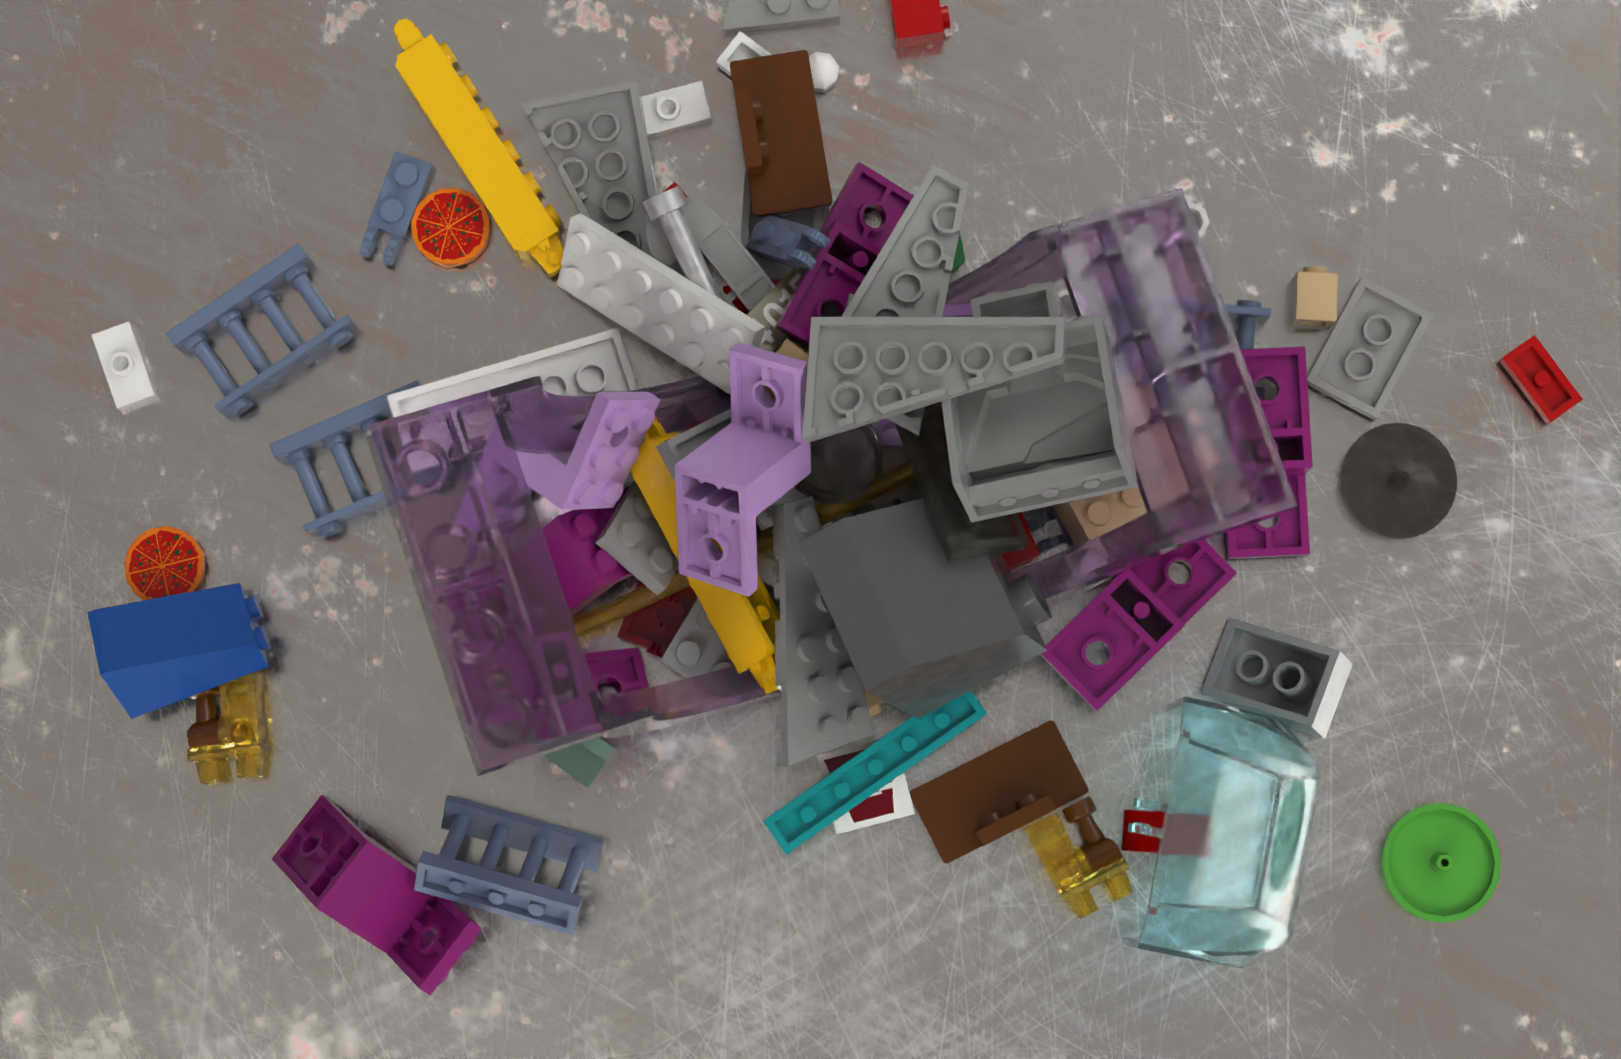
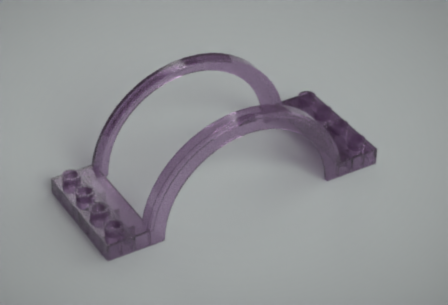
(494, 589)

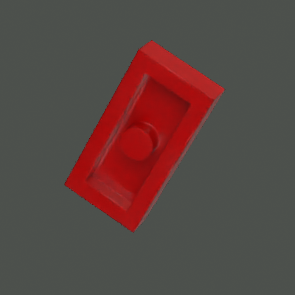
(1540, 379)

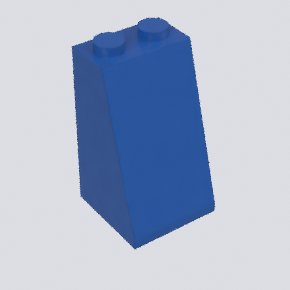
(177, 645)

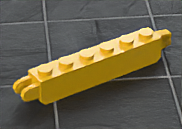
(477, 148)
(740, 621)

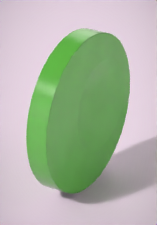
(1440, 862)

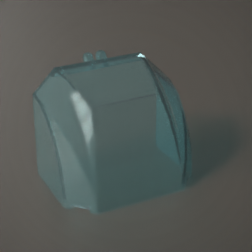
(1229, 837)

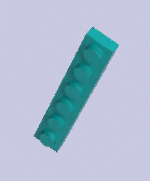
(871, 771)

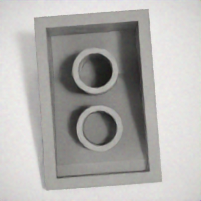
(1278, 676)

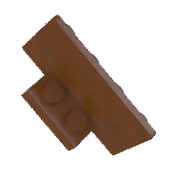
(780, 133)
(998, 792)

